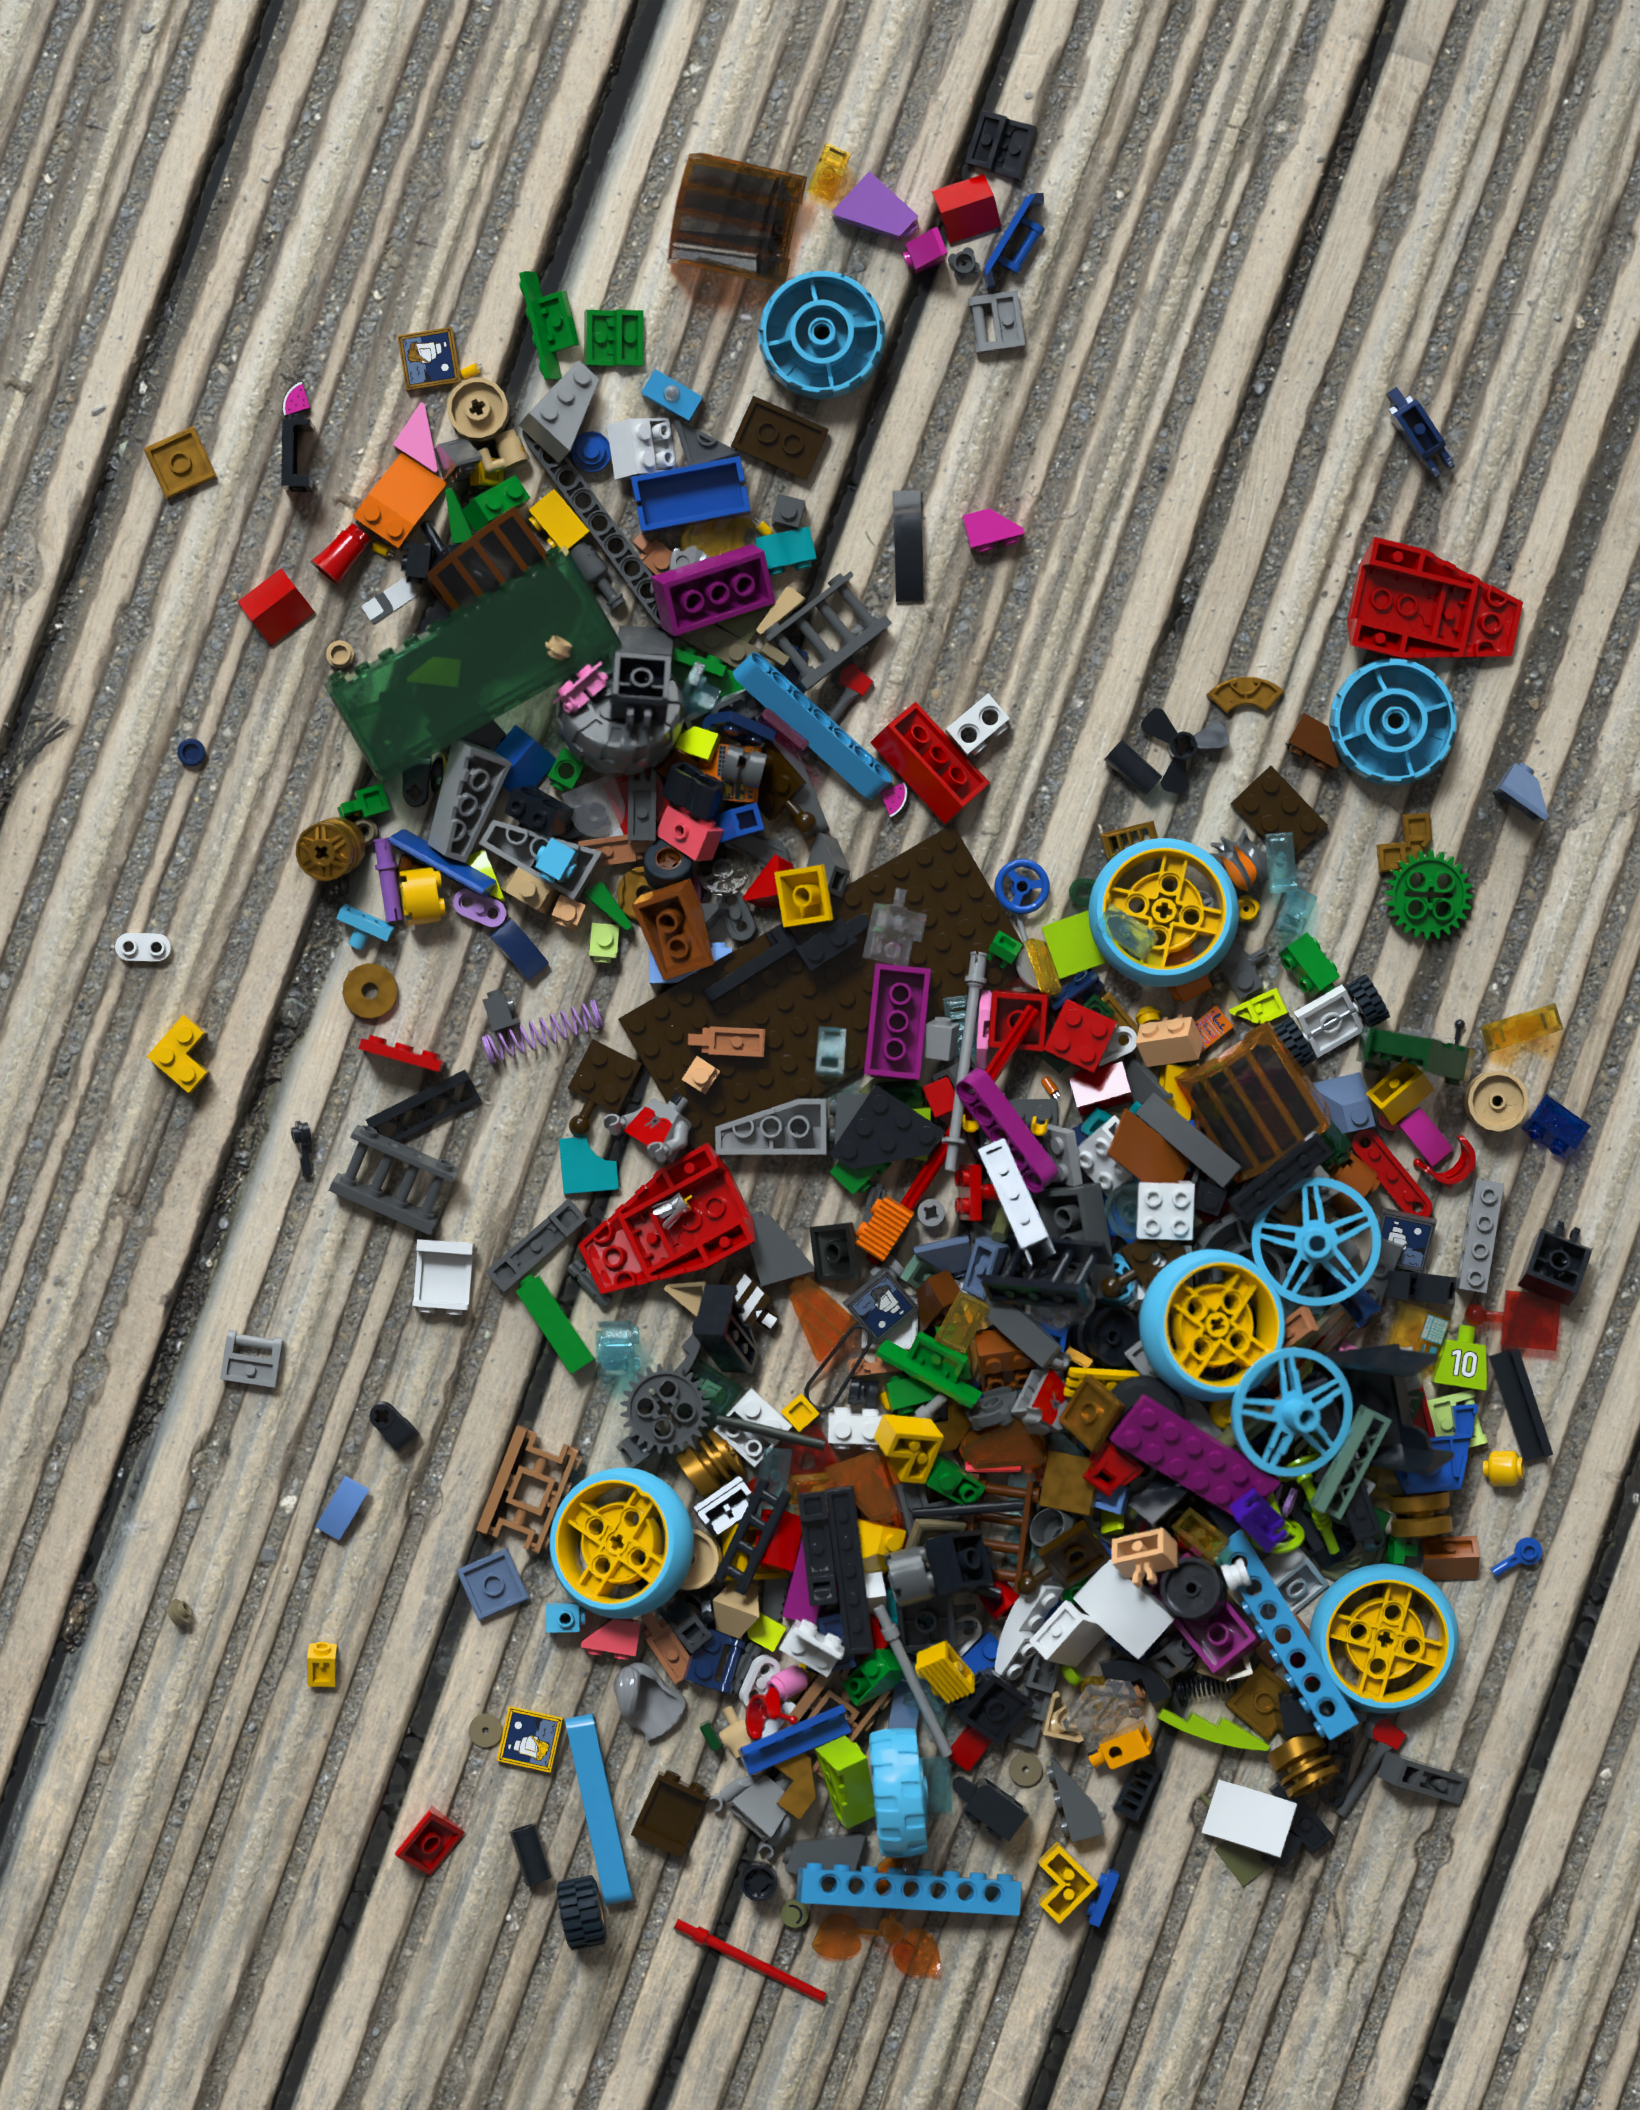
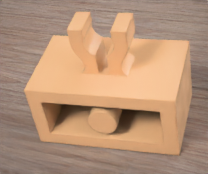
(1169, 1041)
(1144, 1554)

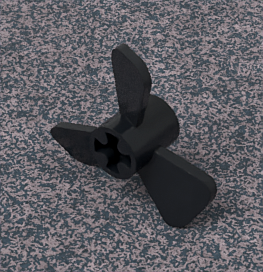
(1160, 727)

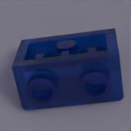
(1555, 1127)

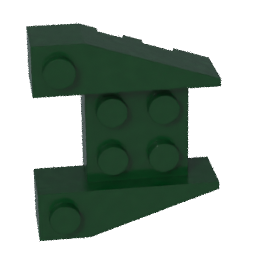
(1435, 1057)

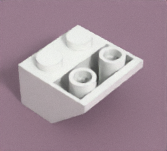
(640, 447)
(755, 1409)

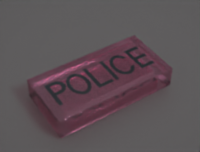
(785, 734)

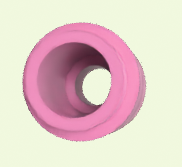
(789, 1681)

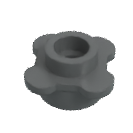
(967, 256)

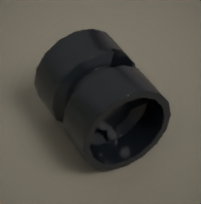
(759, 1880)

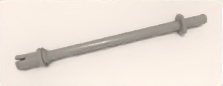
(975, 981)

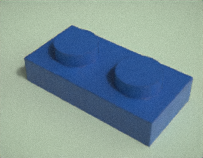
(982, 1653)
(1097, 1907)

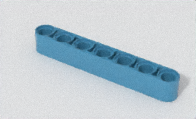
(807, 719)
(599, 1809)

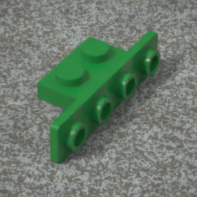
(550, 322)
(715, 672)
(933, 1365)

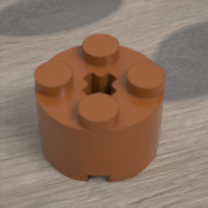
(1357, 1176)

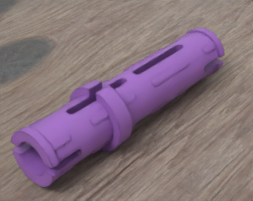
(388, 880)

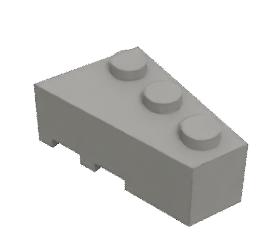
(561, 411)

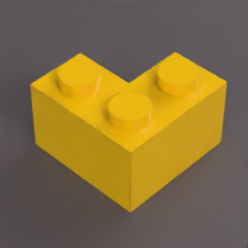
(174, 1056)
(910, 1444)
(1071, 1884)

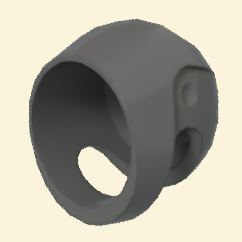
(1049, 1525)

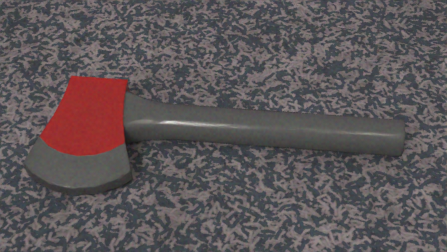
(855, 684)
(1388, 1737)

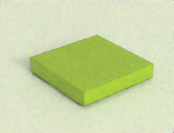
(1072, 945)

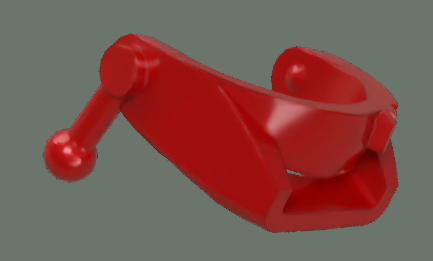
(1460, 1170)
(760, 1707)

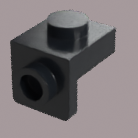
(1346, 1545)

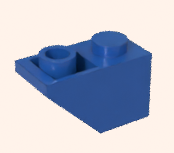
(739, 823)

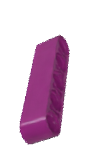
(1002, 1121)

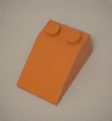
(400, 501)

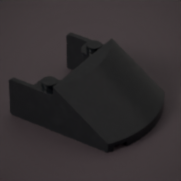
(1379, 1382)

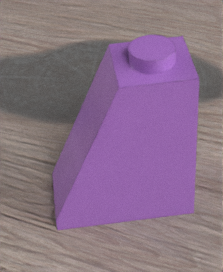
(876, 209)

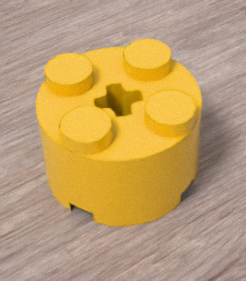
(421, 896)

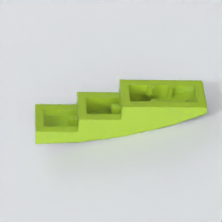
(1221, 1732)

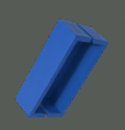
(691, 495)

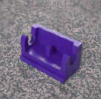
(1259, 1519)

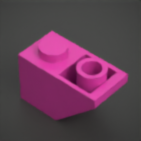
(990, 528)

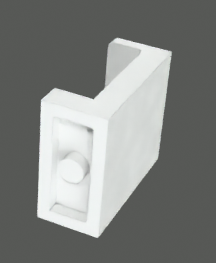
(443, 1276)
(1067, 1636)

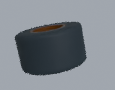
(666, 865)

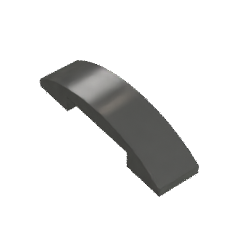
(536, 1245)
(692, 1346)

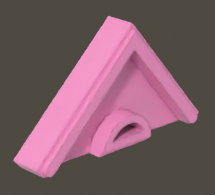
(417, 440)

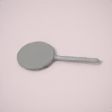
(1023, 961)

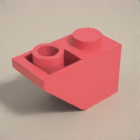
(614, 1636)

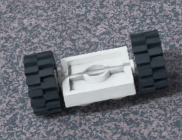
(1332, 1020)

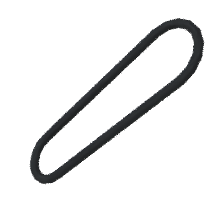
(851, 1372)

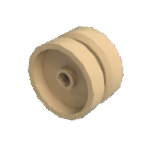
(473, 394)
(1479, 1103)
(707, 1556)

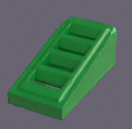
(458, 523)
(605, 901)

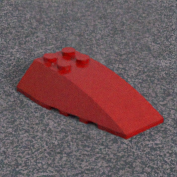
(1427, 607)
(637, 1249)

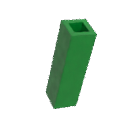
(554, 1323)

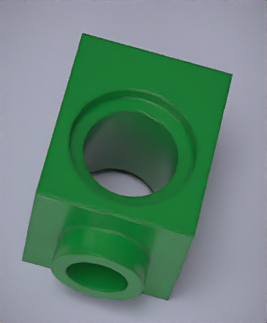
(566, 758)

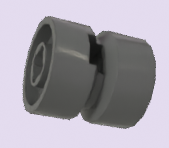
(753, 770)

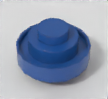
(591, 452)

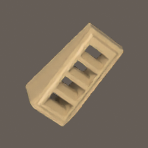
(784, 606)

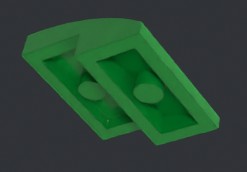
(613, 338)

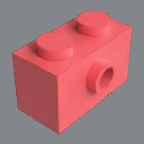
(688, 834)

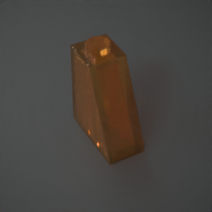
(819, 1315)
(1002, 1446)
(872, 1485)

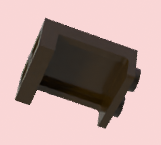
(670, 1813)

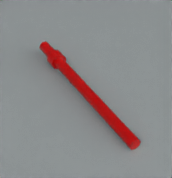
(701, 1936)

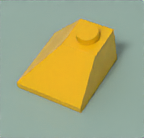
(803, 895)
(876, 1542)

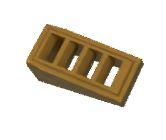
(1106, 837)

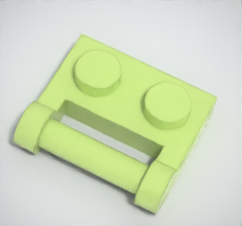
(1442, 1416)

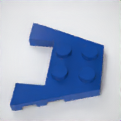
(1451, 1474)

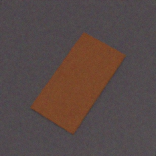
(1146, 1152)

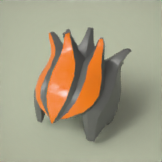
(1241, 861)

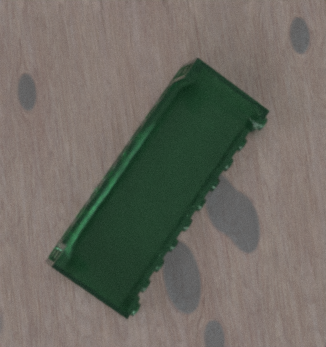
(472, 665)

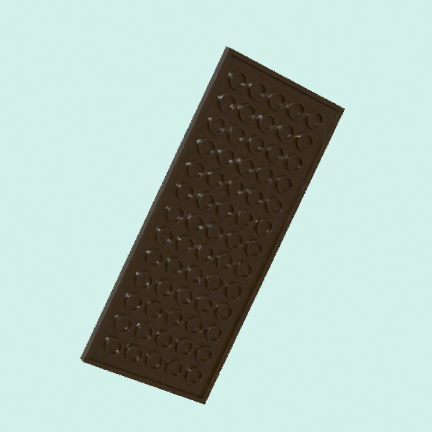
(838, 994)

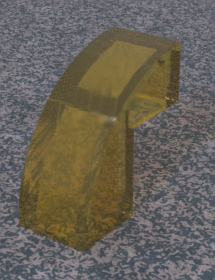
(1521, 1027)

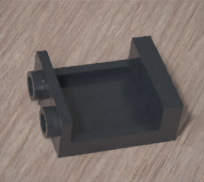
(289, 467)

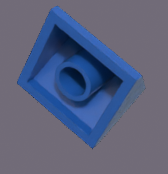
(528, 759)

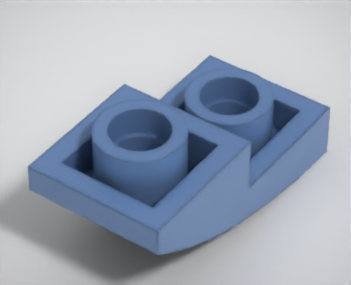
(342, 1507)

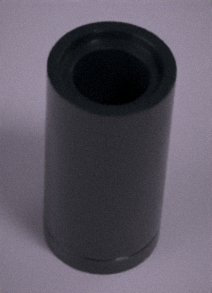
(1133, 768)
(530, 1854)

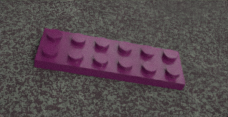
(1190, 1455)

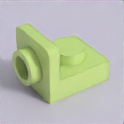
(604, 942)

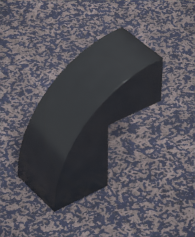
(1421, 1287)
(1132, 1670)

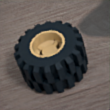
(581, 1912)

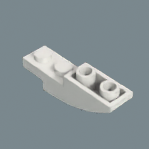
(1021, 1625)

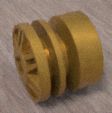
(344, 845)
(711, 1464)
(1303, 1764)

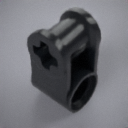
(419, 777)
(396, 1430)

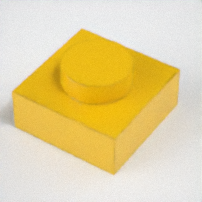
(800, 1412)

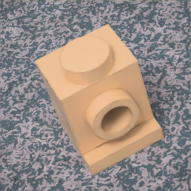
(568, 913)
(701, 1075)

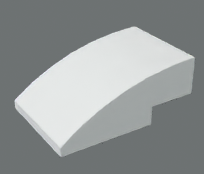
(1123, 1610)
(1249, 1818)

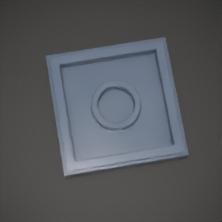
(493, 1584)

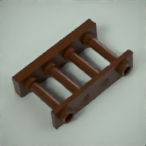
(1023, 1550)

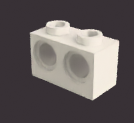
(973, 720)

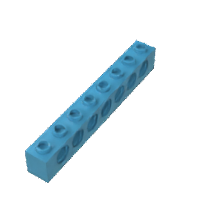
(1343, 1716)
(1005, 1902)

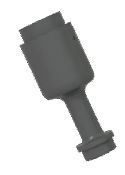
(594, 572)

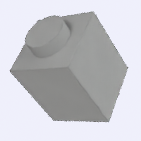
(940, 1039)

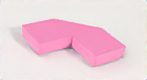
(983, 1029)

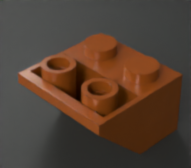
(1001, 1361)

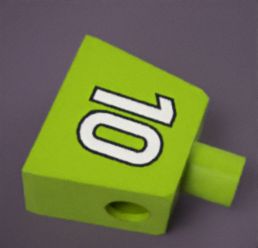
(1462, 1361)

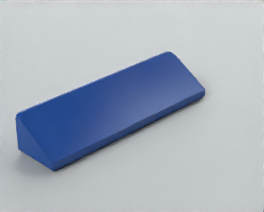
(450, 868)

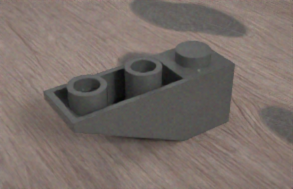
(457, 459)
(1079, 1809)

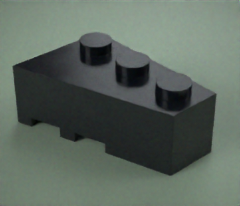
(723, 1331)

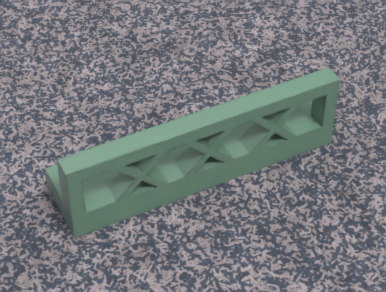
(1344, 1458)

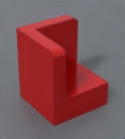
(940, 1096)

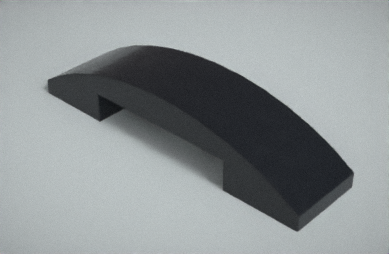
(908, 545)
(817, 1548)
(681, 1618)

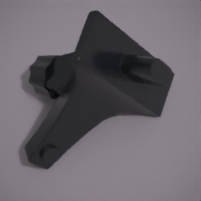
(703, 1600)

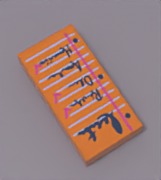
(1212, 1026)

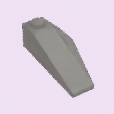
(787, 1129)

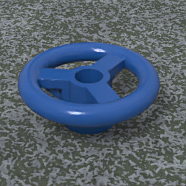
(1043, 883)

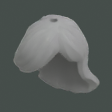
(647, 1700)

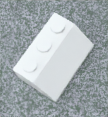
(1294, 1578)

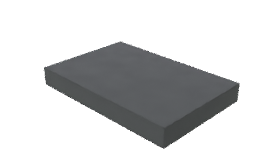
(645, 641)

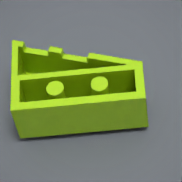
(847, 1781)

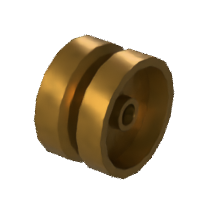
(1420, 1517)

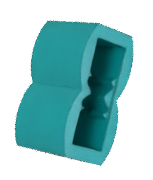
(787, 550)

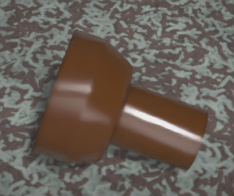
(405, 863)

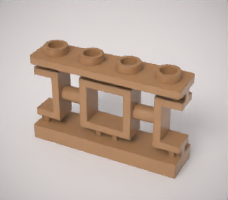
(508, 1481)
(814, 1701)

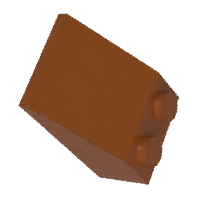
(674, 929)

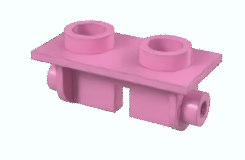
(589, 680)

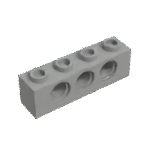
(1479, 1235)

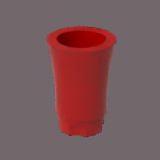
(341, 554)

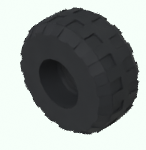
(1132, 1389)

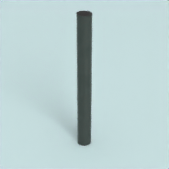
(770, 1432)

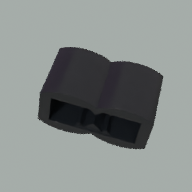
(694, 790)

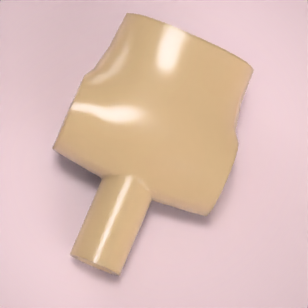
(735, 1734)

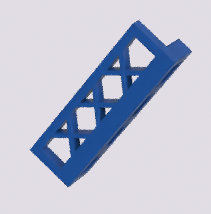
(794, 1740)

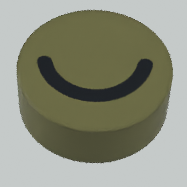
(794, 1913)

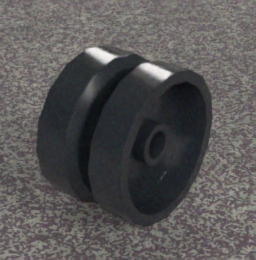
(1106, 1336)
(1210, 1592)

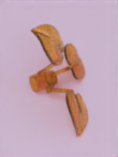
(913, 1955)

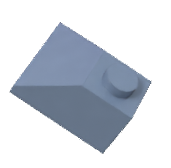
(1523, 792)
(1347, 1102)
(947, 1254)

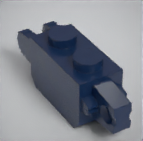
(1418, 431)

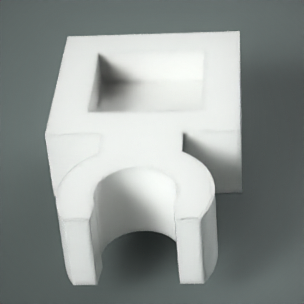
(771, 1726)

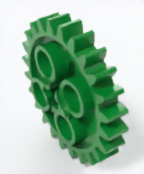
(1429, 870)

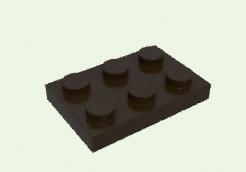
(779, 438)
(1276, 807)

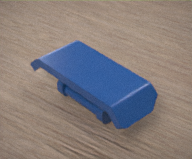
(1036, 230)

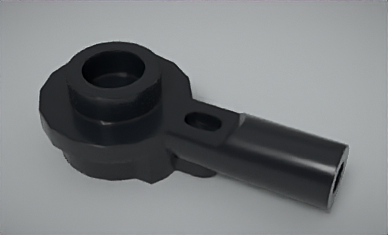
(302, 1135)

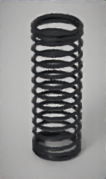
(1178, 1682)

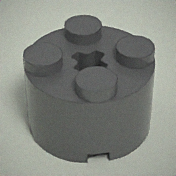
(909, 1576)

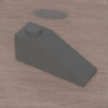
(1422, 1777)

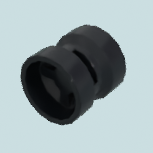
(856, 1392)

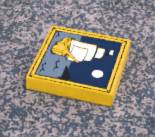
(529, 1739)

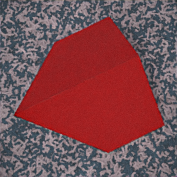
(764, 890)

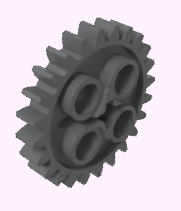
(644, 1423)

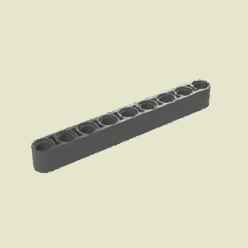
(603, 537)

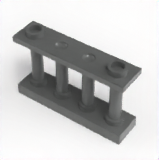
(830, 658)
(373, 1196)

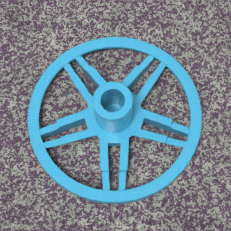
(1318, 1243)
(1292, 1413)

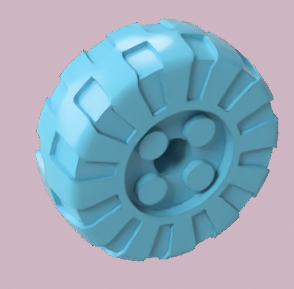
(814, 365)
(1363, 733)
(899, 1792)

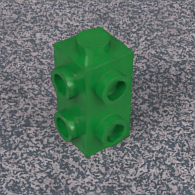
(1309, 966)
(907, 1393)

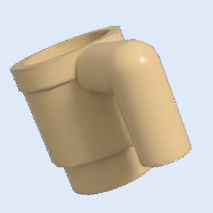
(510, 452)

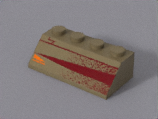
(1332, 1326)

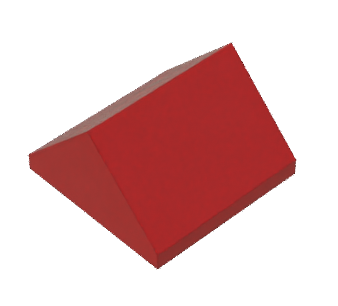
(967, 208)
(276, 607)
(429, 1841)

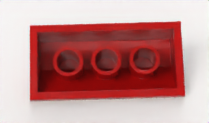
(929, 762)

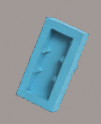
(364, 926)

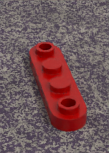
(1391, 1173)

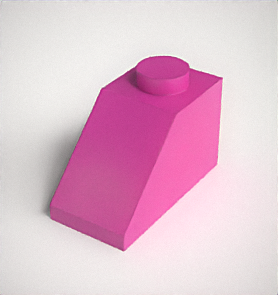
(925, 251)

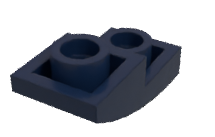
(519, 949)

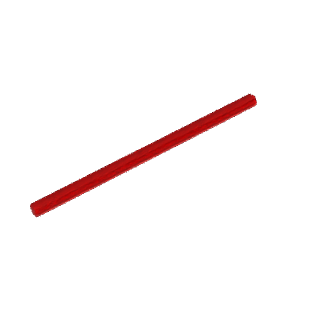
(940, 1152)

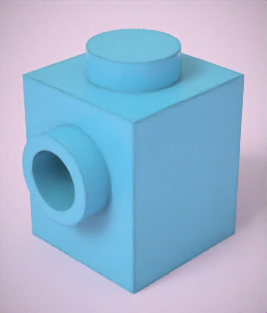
(556, 861)
(556, 1624)

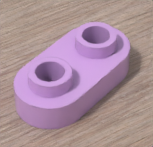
(479, 908)

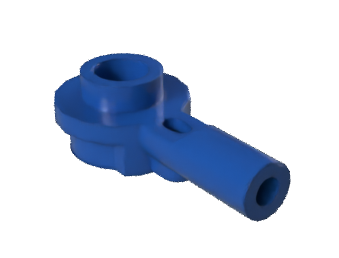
(1526, 1551)

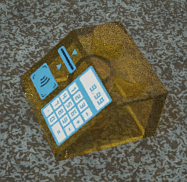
(1417, 1328)

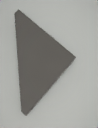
(701, 447)
(1142, 1081)

